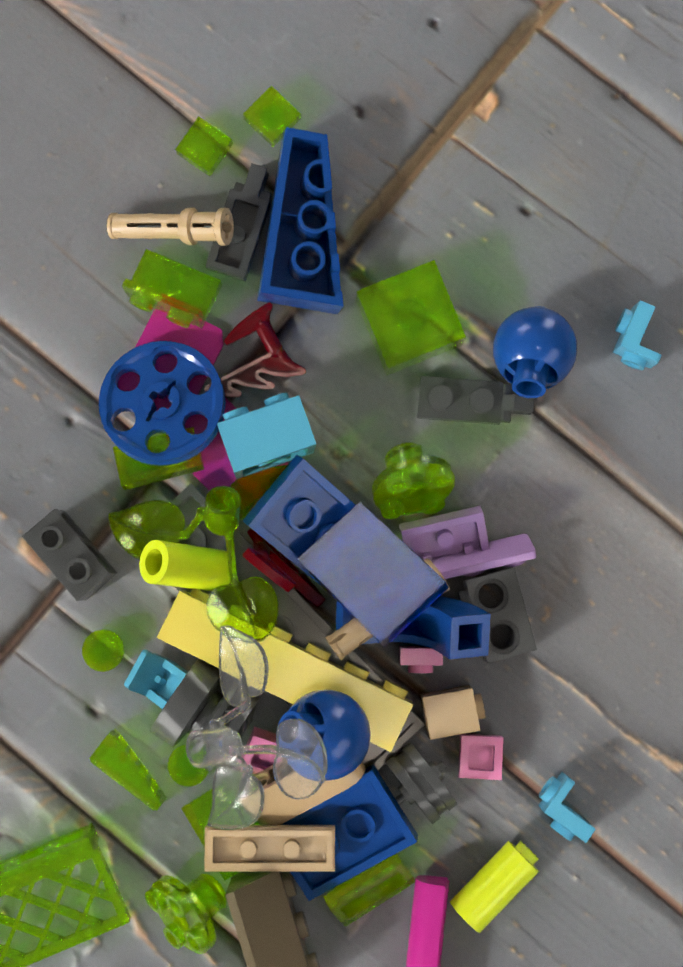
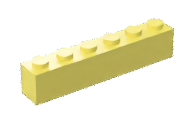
(292, 668)

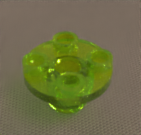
(412, 482)
(188, 910)

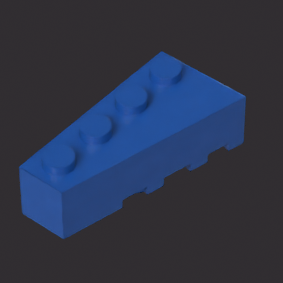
(301, 244)

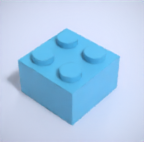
(266, 435)

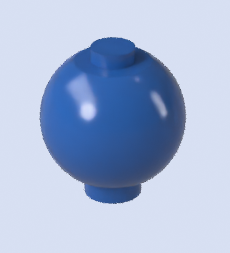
(534, 350)
(340, 725)

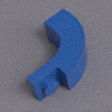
(446, 626)

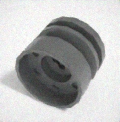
(197, 703)

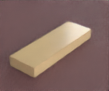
(270, 849)

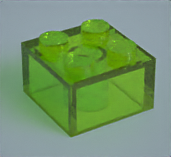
(410, 317)

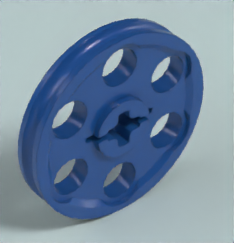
(157, 384)

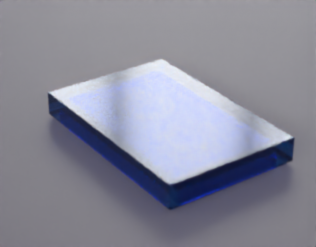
(373, 574)

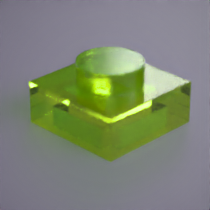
(271, 116)
(204, 146)

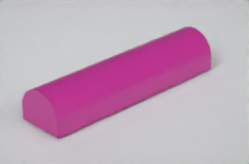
(427, 921)

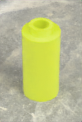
(184, 565)
(495, 885)

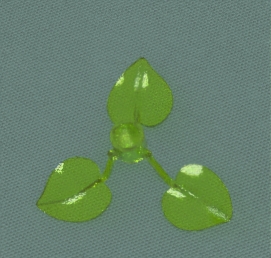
(245, 605)

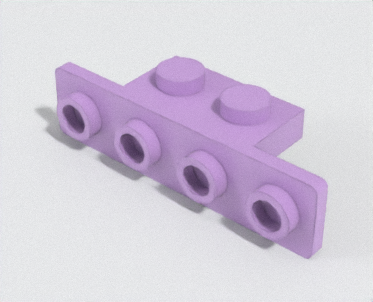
(460, 543)

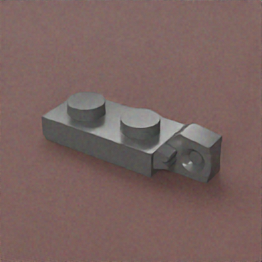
(249, 211)
(469, 401)

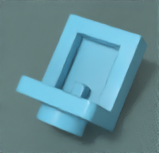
(632, 328)
(155, 677)
(565, 820)

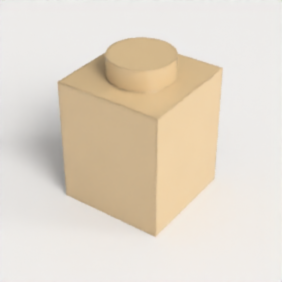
(452, 711)

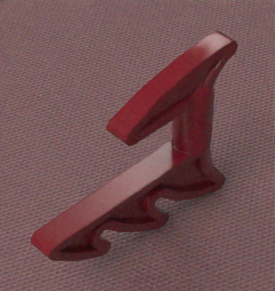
(274, 363)
(280, 569)

